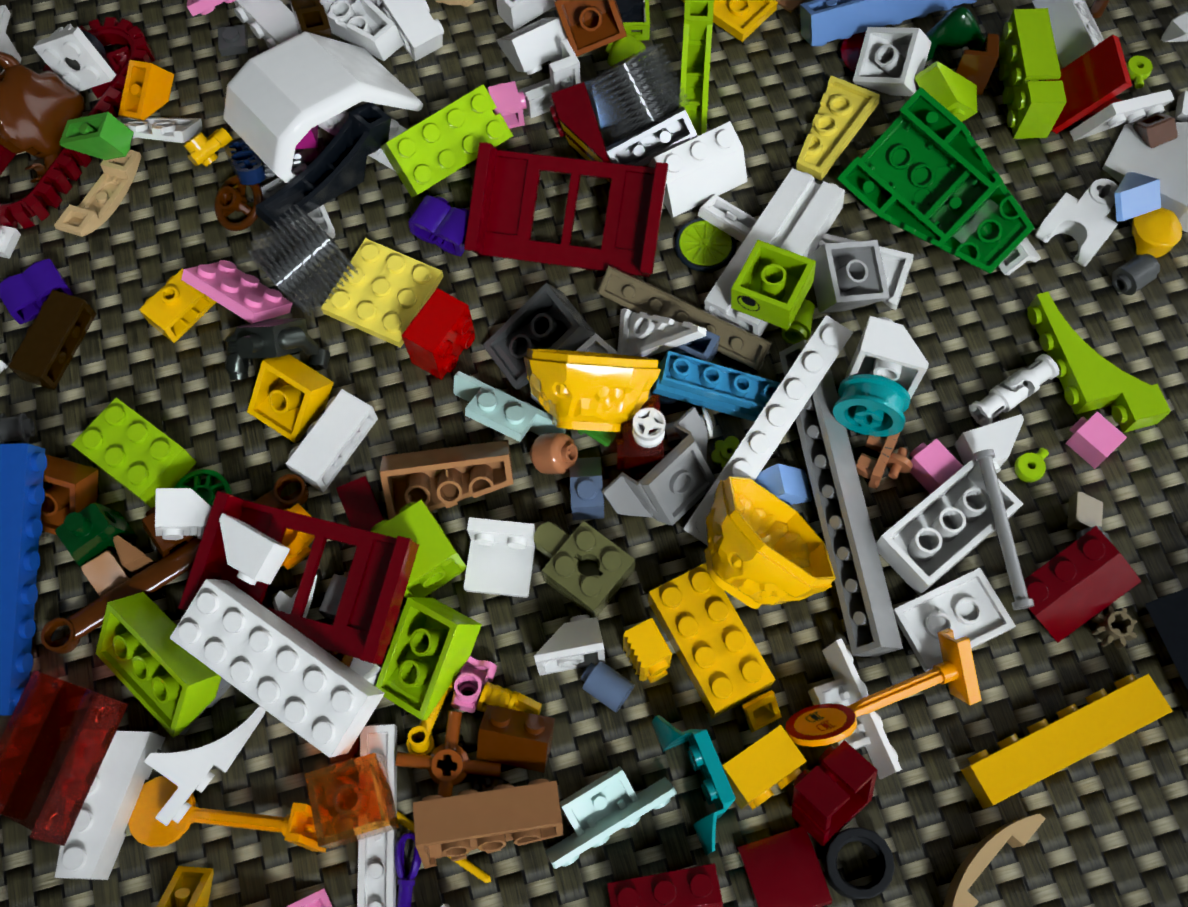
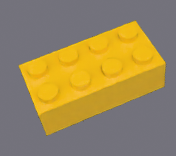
(710, 640)

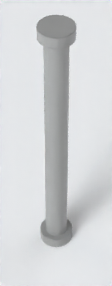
(1002, 525)

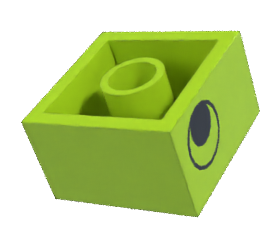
(772, 284)

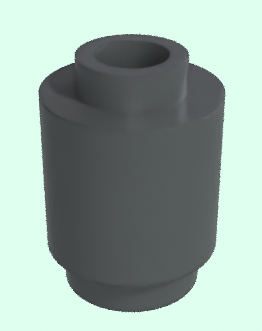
(1135, 274)

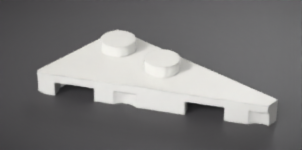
(895, 264)
(649, 335)

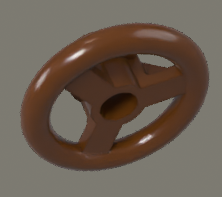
(234, 199)

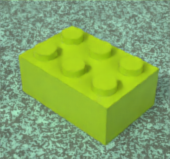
(133, 452)

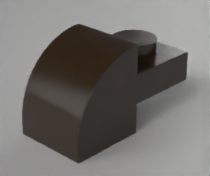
(310, 17)

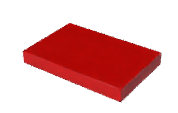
(1092, 81)

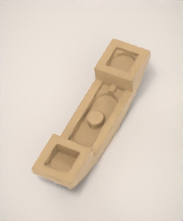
(103, 196)
(1014, 833)

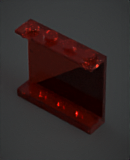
(54, 754)

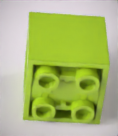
(436, 556)

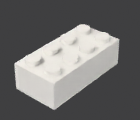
(943, 528)

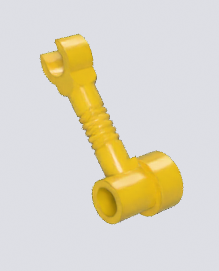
(425, 728)

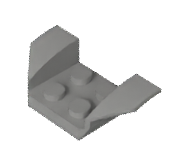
(673, 483)

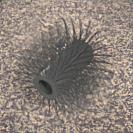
(637, 92)
(302, 261)

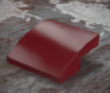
(785, 871)

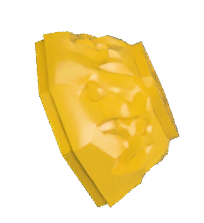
(590, 387)
(763, 547)

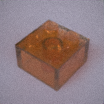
(351, 801)

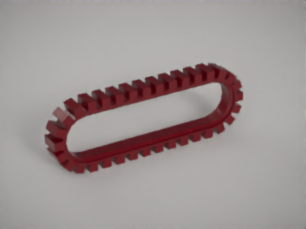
(66, 162)

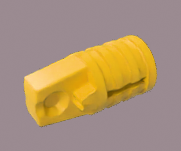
(506, 698)

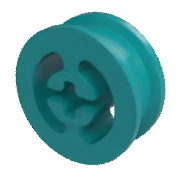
(871, 405)

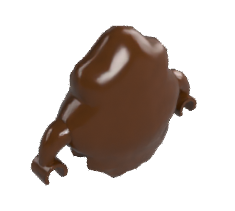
(35, 111)

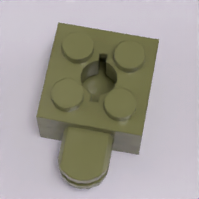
(583, 565)

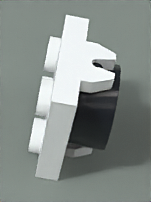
(75, 57)

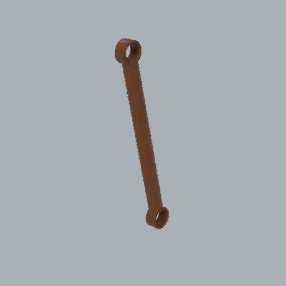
(154, 576)

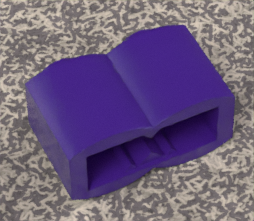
(440, 224)
(27, 291)

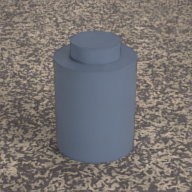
(606, 685)

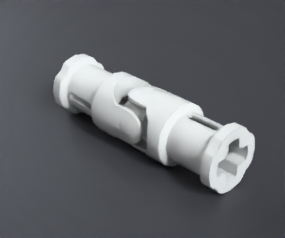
(1014, 390)

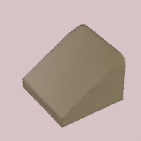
(1084, 511)

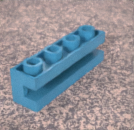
(713, 386)

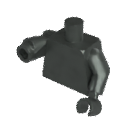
(270, 340)

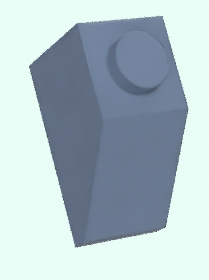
(586, 489)

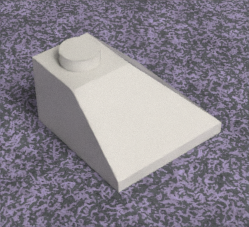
(572, 646)

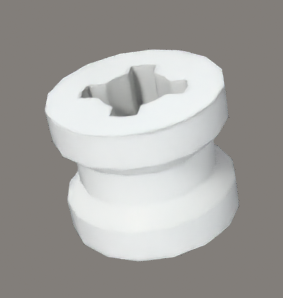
(648, 420)

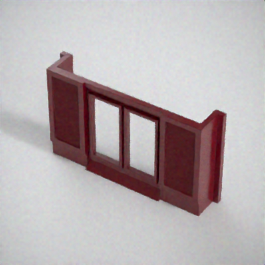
(506, 203)
(371, 590)

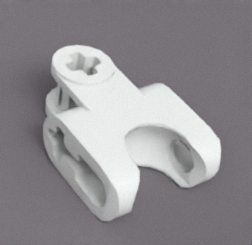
(1083, 219)

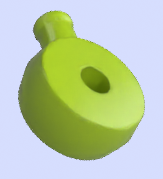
(1139, 70)
(1033, 460)

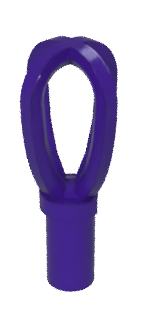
(405, 882)

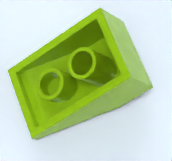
(426, 654)

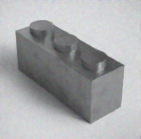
(653, 140)

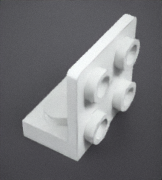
(500, 557)

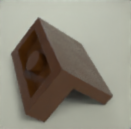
(978, 65)

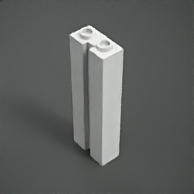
(791, 221)

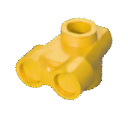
(203, 149)

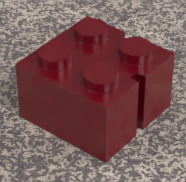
(833, 792)

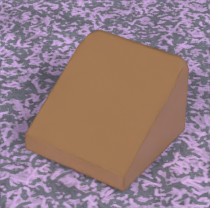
(130, 556)
(105, 572)

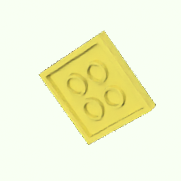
(383, 293)

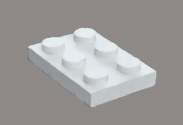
(963, 605)

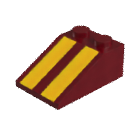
(578, 122)

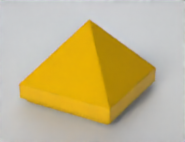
(761, 710)

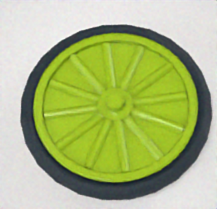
(704, 246)

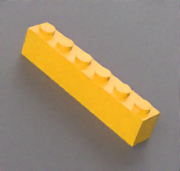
(1065, 740)

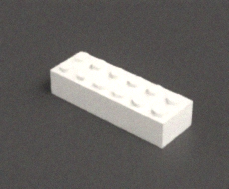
(277, 667)

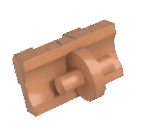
(874, 468)

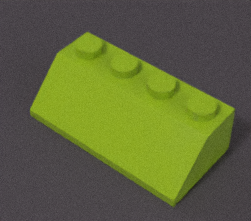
(151, 665)

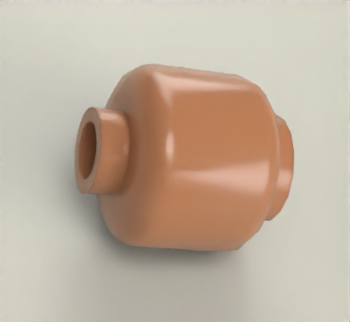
(553, 453)

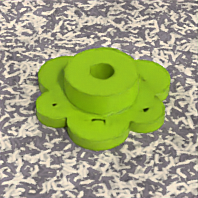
(720, 454)

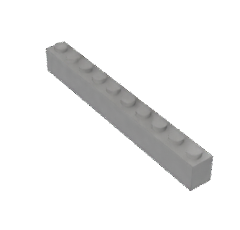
(845, 521)

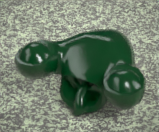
(955, 31)

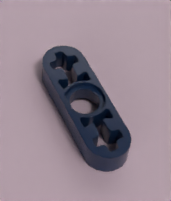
(245, 163)

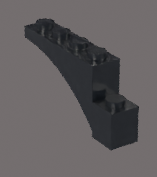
(334, 170)

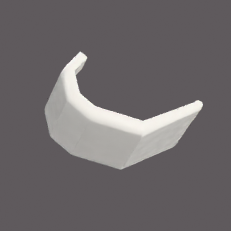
(300, 86)

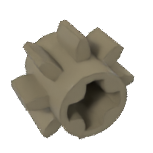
(1119, 635)

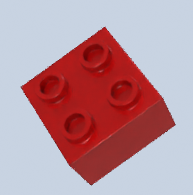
(439, 334)

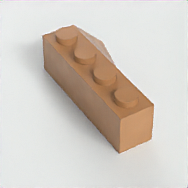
(445, 475)
(486, 820)

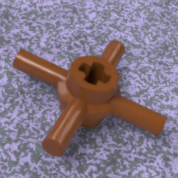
(459, 756)

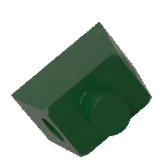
(92, 532)

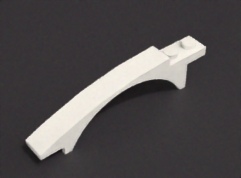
(192, 767)

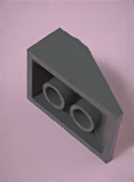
(541, 323)

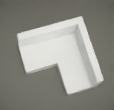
(562, 75)

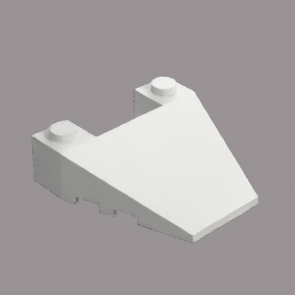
(1164, 162)

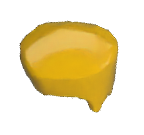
(1156, 232)

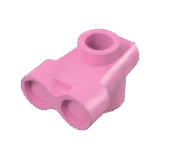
(472, 678)

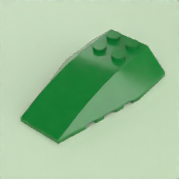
(939, 186)

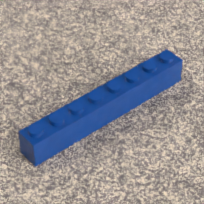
(20, 528)

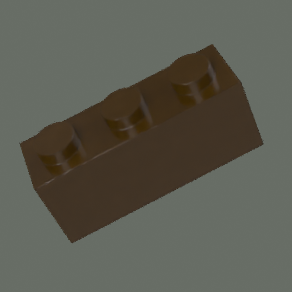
(52, 339)

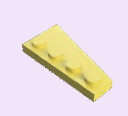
(838, 120)

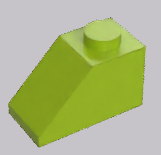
(949, 89)

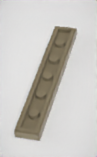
(646, 298)

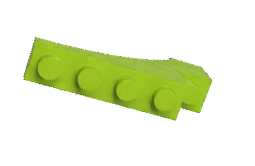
(696, 60)
(1089, 378)

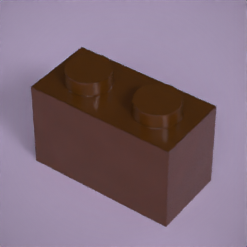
(515, 738)

